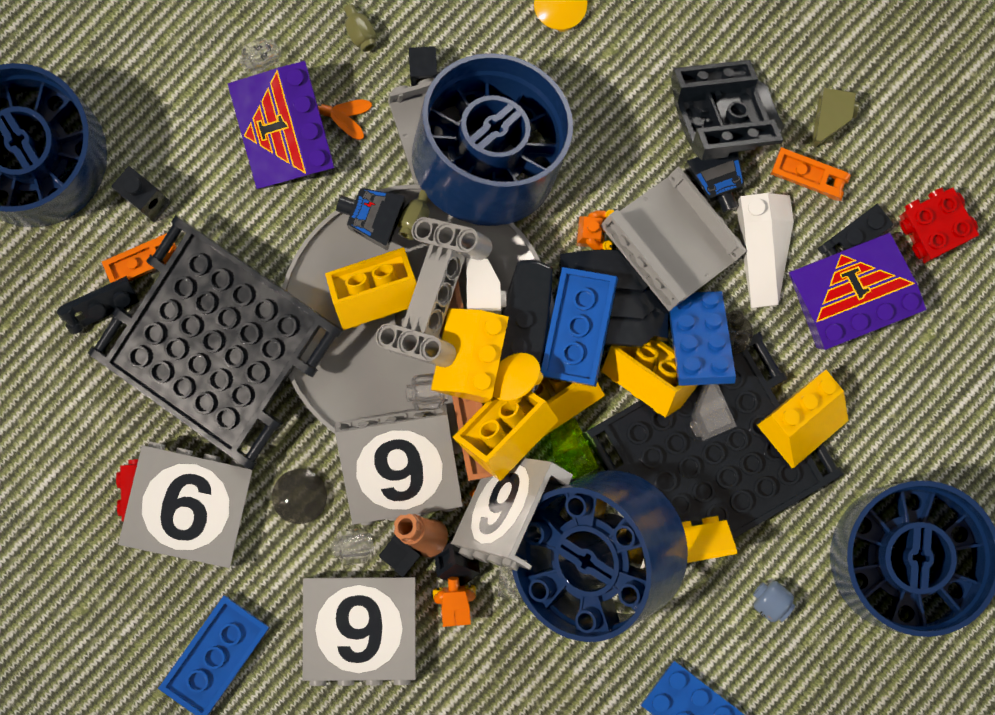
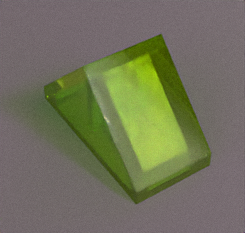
(572, 450)

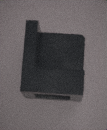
(422, 63)
(399, 556)
(452, 564)

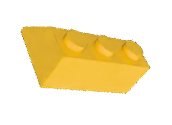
(371, 288)
(478, 346)
(648, 375)
(567, 398)
(806, 418)
(505, 432)
(709, 539)

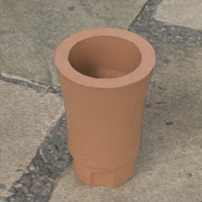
(422, 534)

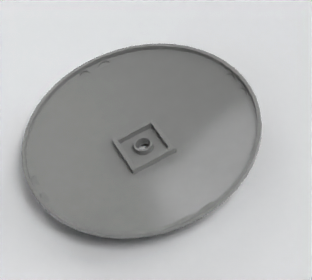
(355, 373)

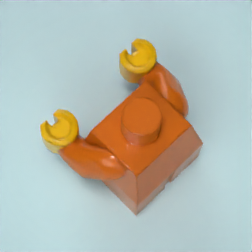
(591, 233)
(455, 602)

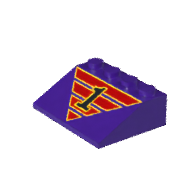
(281, 125)
(856, 291)

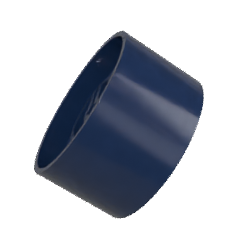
(506, 103)
(44, 168)
(915, 540)
(601, 555)

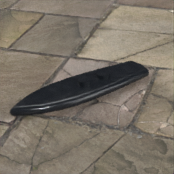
(528, 310)

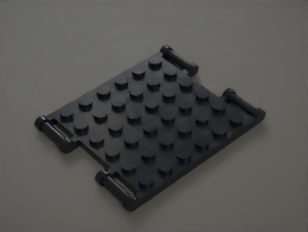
(214, 342)
(727, 475)

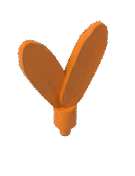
(341, 113)

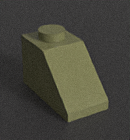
(833, 113)

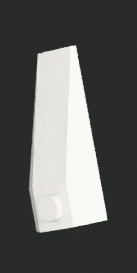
(766, 235)

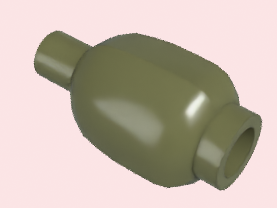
(360, 29)
(412, 211)

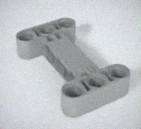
(433, 291)

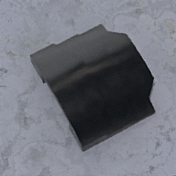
(725, 109)
(636, 310)

